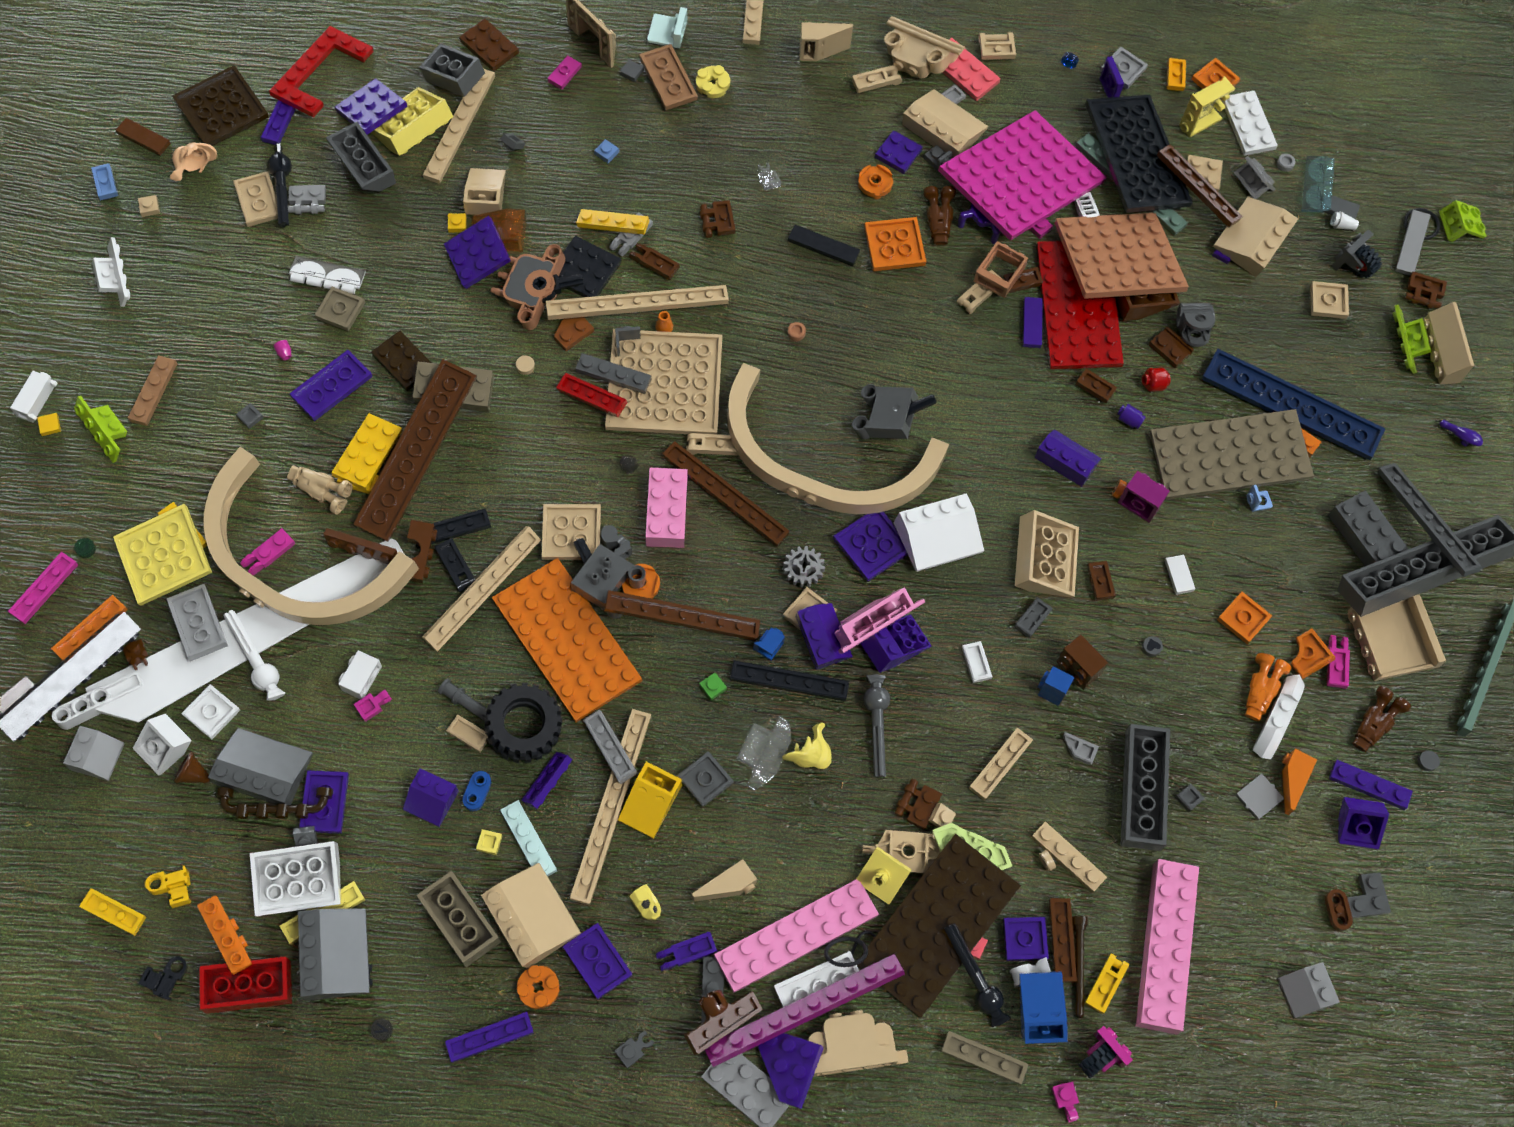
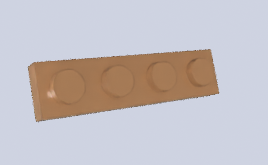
(152, 390)

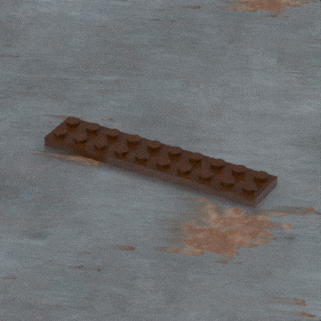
(415, 450)

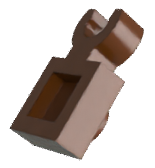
(136, 653)

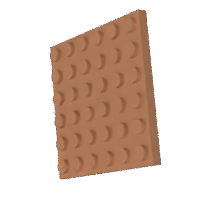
(1120, 255)

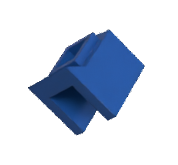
(770, 643)

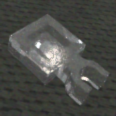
(768, 178)

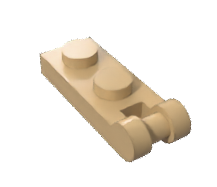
(876, 79)
(977, 294)
(710, 444)

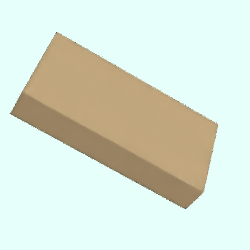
(468, 733)

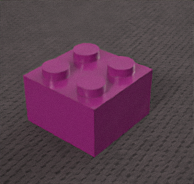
(1143, 496)

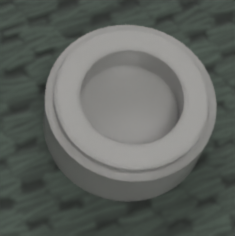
(1286, 162)

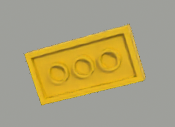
(367, 451)

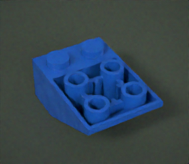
(1043, 1008)

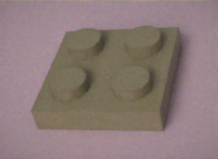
(340, 308)

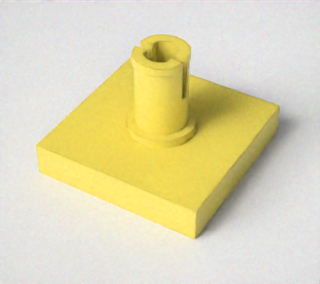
(883, 875)

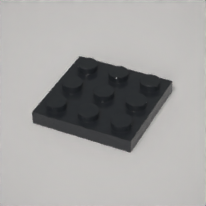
(590, 261)

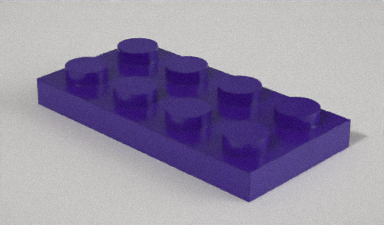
(331, 385)

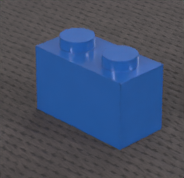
(1054, 685)

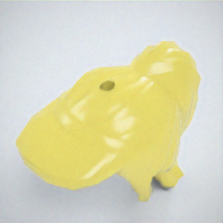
(814, 752)

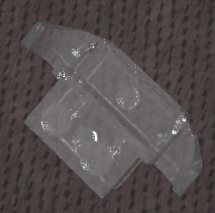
(764, 751)

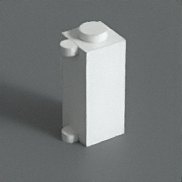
(33, 396)

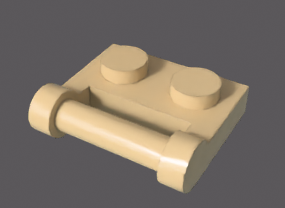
(1000, 48)

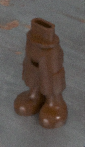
(940, 217)
(1377, 723)

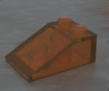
(510, 226)

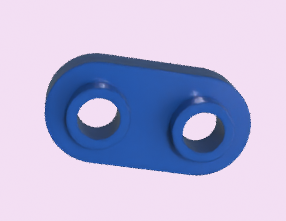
(477, 790)

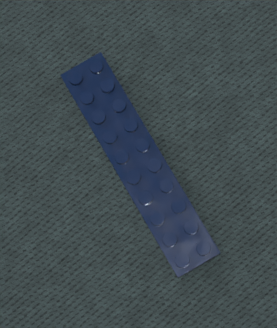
(1279, 395)

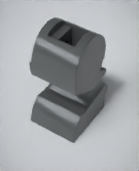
(611, 540)

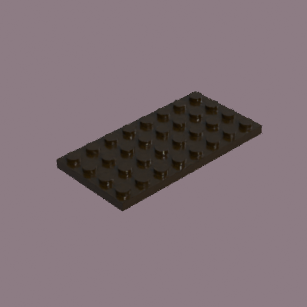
(955, 889)

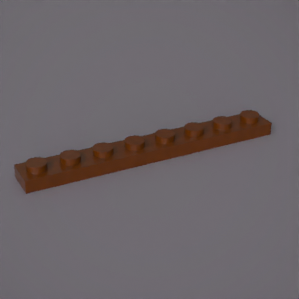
(726, 494)
(682, 615)

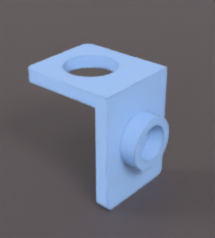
(1254, 499)

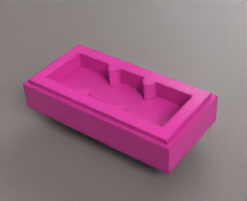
(564, 72)

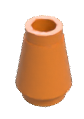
(664, 322)

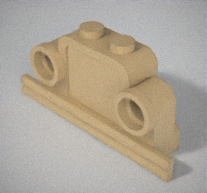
(919, 50)
(855, 1044)

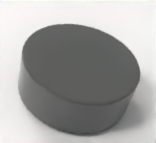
(1428, 761)

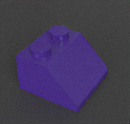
(430, 797)
(1362, 822)

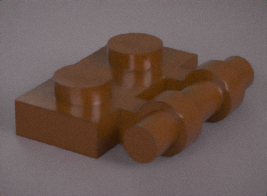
(723, 218)
(1428, 286)
(923, 807)

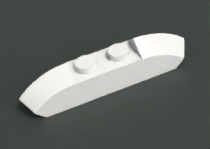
(1279, 716)

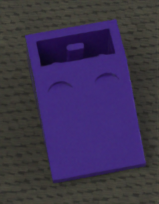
(896, 643)

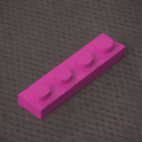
(43, 588)

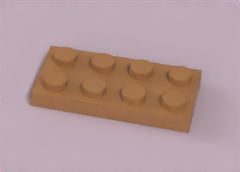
(668, 77)

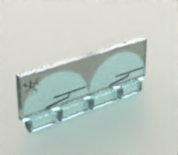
(1318, 184)

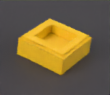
(49, 424)

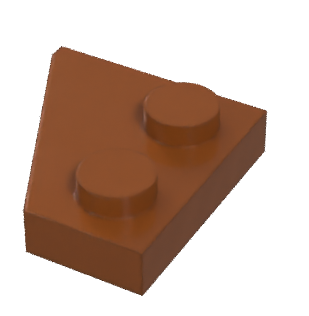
(572, 332)

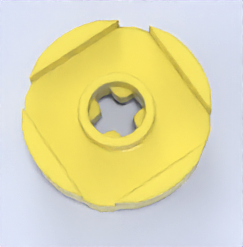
(713, 73)

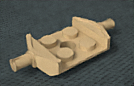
(923, 844)

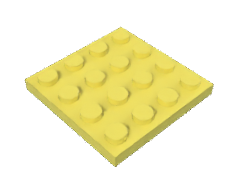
(162, 554)

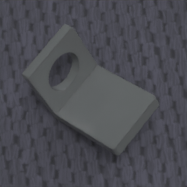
(626, 333)

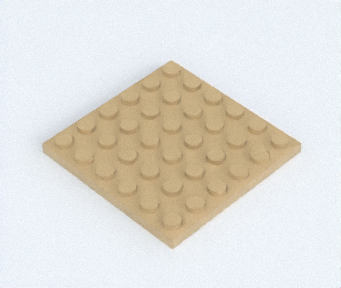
(682, 386)

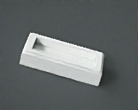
(1179, 574)
(976, 662)

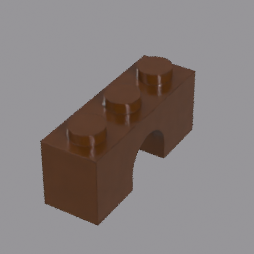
(422, 535)

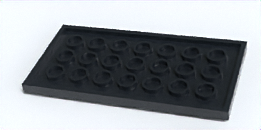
(1130, 141)

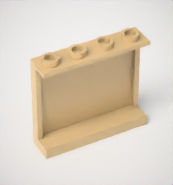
(1397, 639)

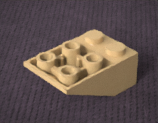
(823, 40)
(484, 191)

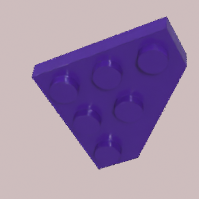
(791, 1066)

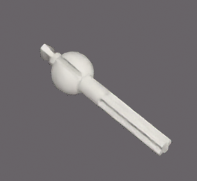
(264, 675)

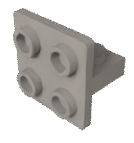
(1254, 178)

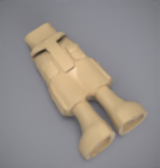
(318, 485)

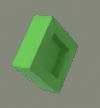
(713, 686)

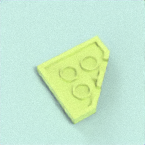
(994, 852)

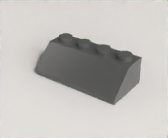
(362, 158)

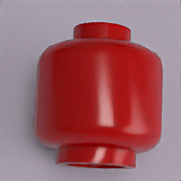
(1156, 379)

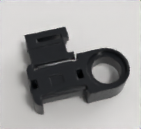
(163, 983)

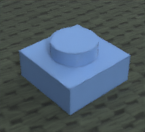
(606, 151)

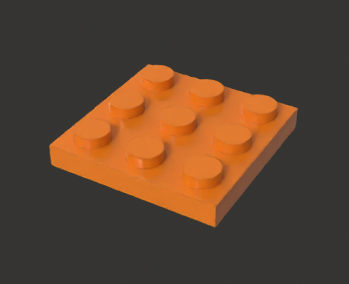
(895, 244)

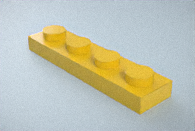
(612, 221)

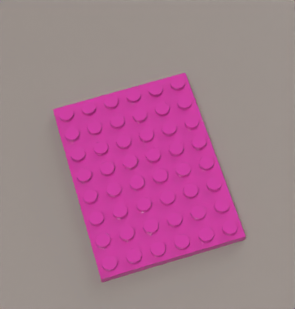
(1022, 174)

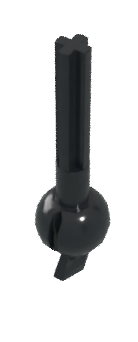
(280, 167)
(988, 998)

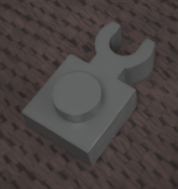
(631, 1051)

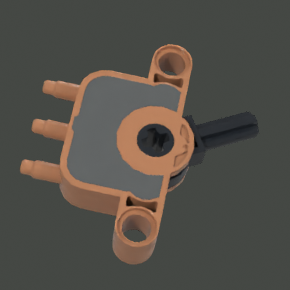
(534, 282)

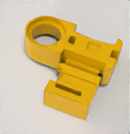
(173, 884)

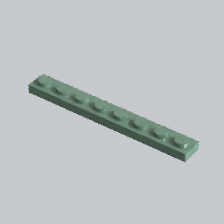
(1092, 149)
(1486, 672)

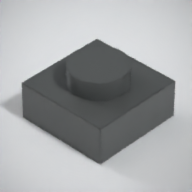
(512, 141)
(305, 836)

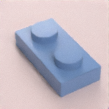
(104, 181)

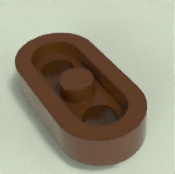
(1339, 910)

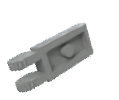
(628, 239)

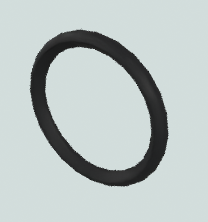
(1429, 212)
(846, 939)

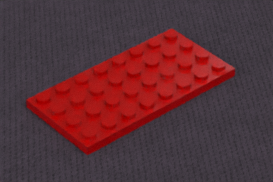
(1078, 328)

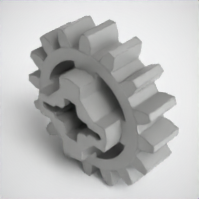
(812, 567)

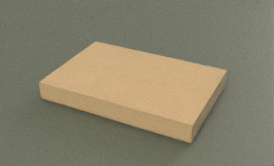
(257, 198)

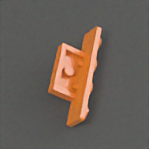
(225, 935)

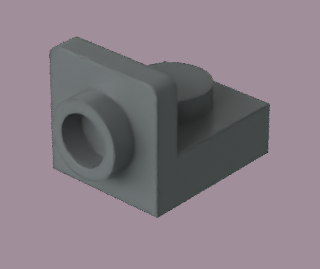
(937, 157)

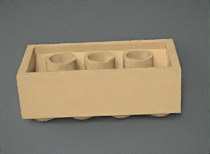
(1448, 344)

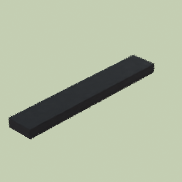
(789, 680)

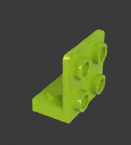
(1460, 219)

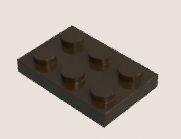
(400, 359)

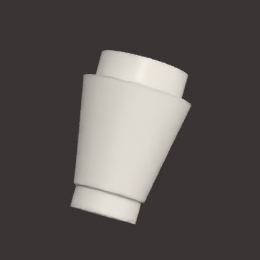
(1342, 221)

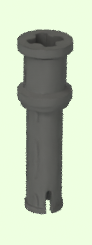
(458, 695)

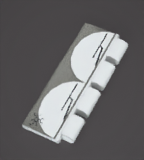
(331, 274)

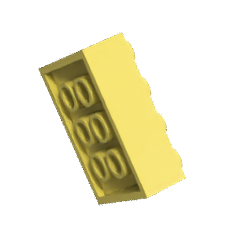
(411, 125)

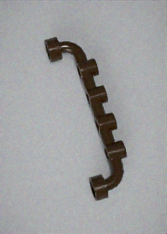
(281, 810)

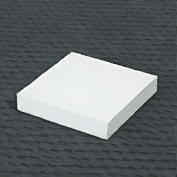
(210, 711)

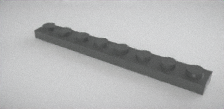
(1429, 520)

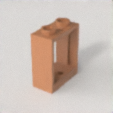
(994, 282)

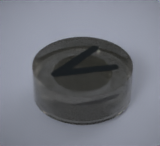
(381, 1029)

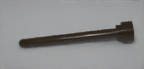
(1080, 924)

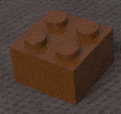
(1082, 662)

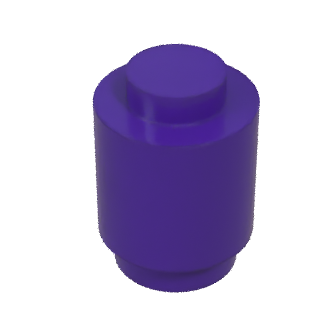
(1131, 416)

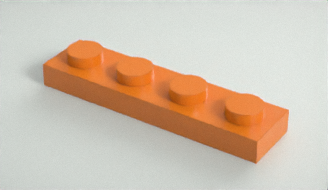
(88, 627)

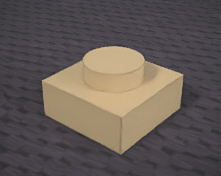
(149, 206)
(941, 815)

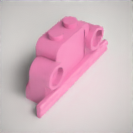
(874, 618)

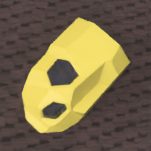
(646, 903)

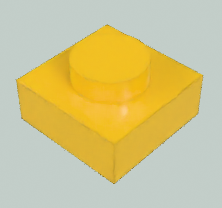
(457, 222)

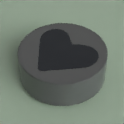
(1152, 646)

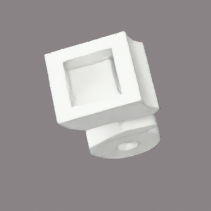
(1041, 966)

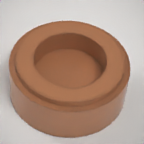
(796, 331)

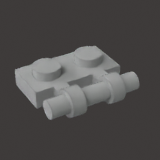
(307, 195)

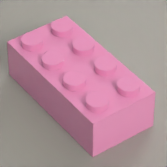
(666, 507)

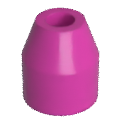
(283, 349)

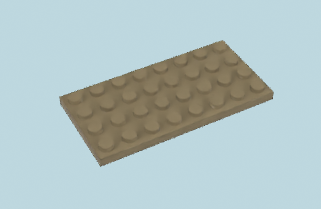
(1231, 454)

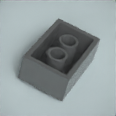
(452, 70)

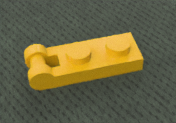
(1106, 984)

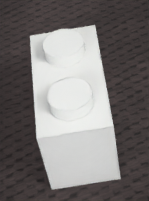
(359, 675)

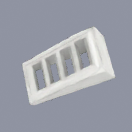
(1080, 208)

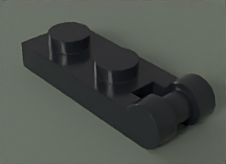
(455, 564)

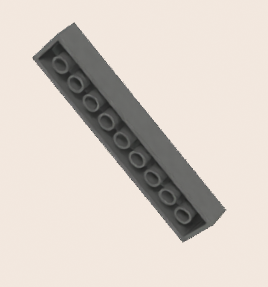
(1423, 567)

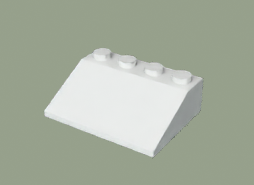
(940, 532)
(295, 878)

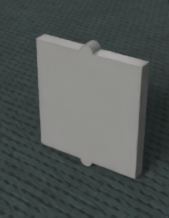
(1259, 796)

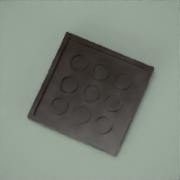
(220, 106)

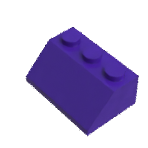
(1067, 457)
(818, 629)

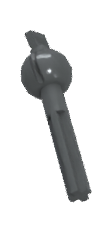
(877, 700)

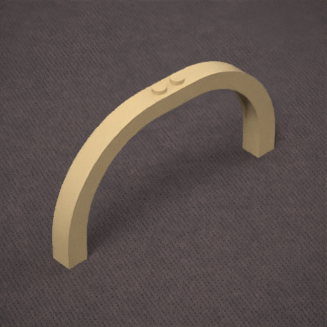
(811, 490)
(342, 610)

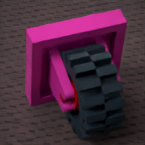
(1105, 1053)

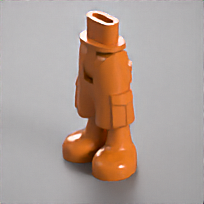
(1264, 688)

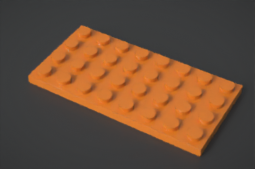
(566, 640)

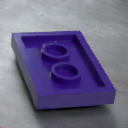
(332, 816)
(597, 961)

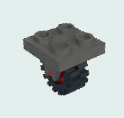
(1359, 256)

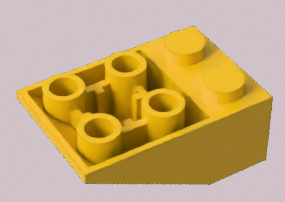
(650, 800)

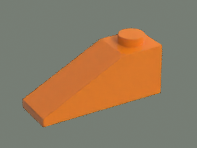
(1295, 777)

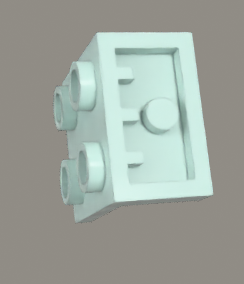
(668, 29)

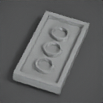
(197, 622)
(747, 1090)

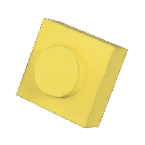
(489, 842)

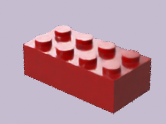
(259, 985)

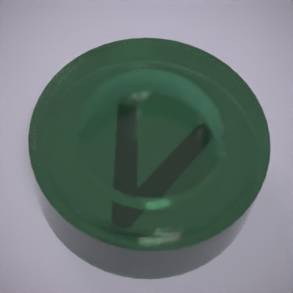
(84, 547)

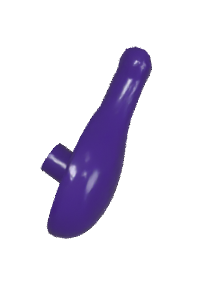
(1467, 435)

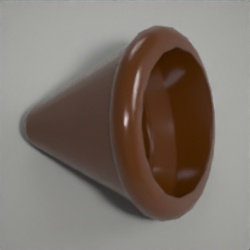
(191, 771)

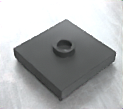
(705, 779)

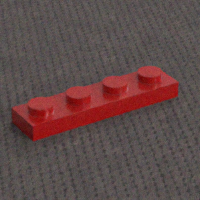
(591, 395)

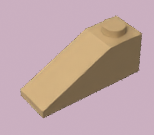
(730, 883)

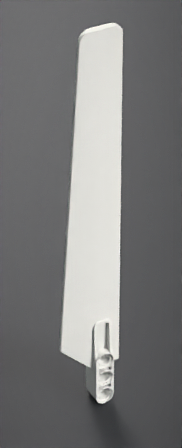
(171, 675)

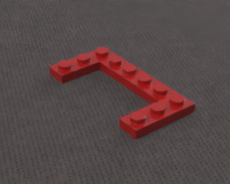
(287, 87)

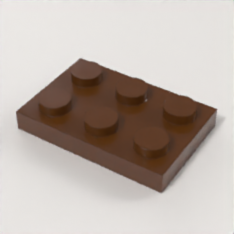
(489, 44)

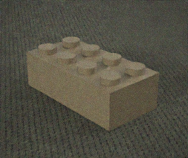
(478, 397)
(458, 919)

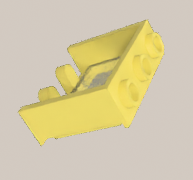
(1200, 109)

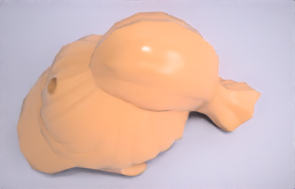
(191, 158)

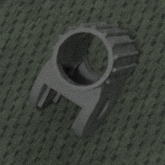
(1197, 319)

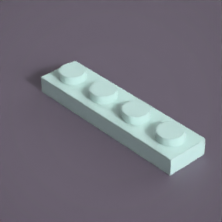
(527, 837)

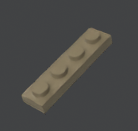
(984, 1058)

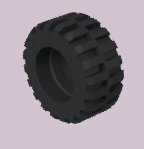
(527, 697)

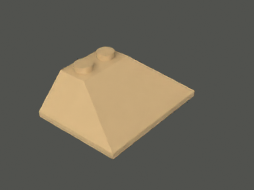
(581, 20)

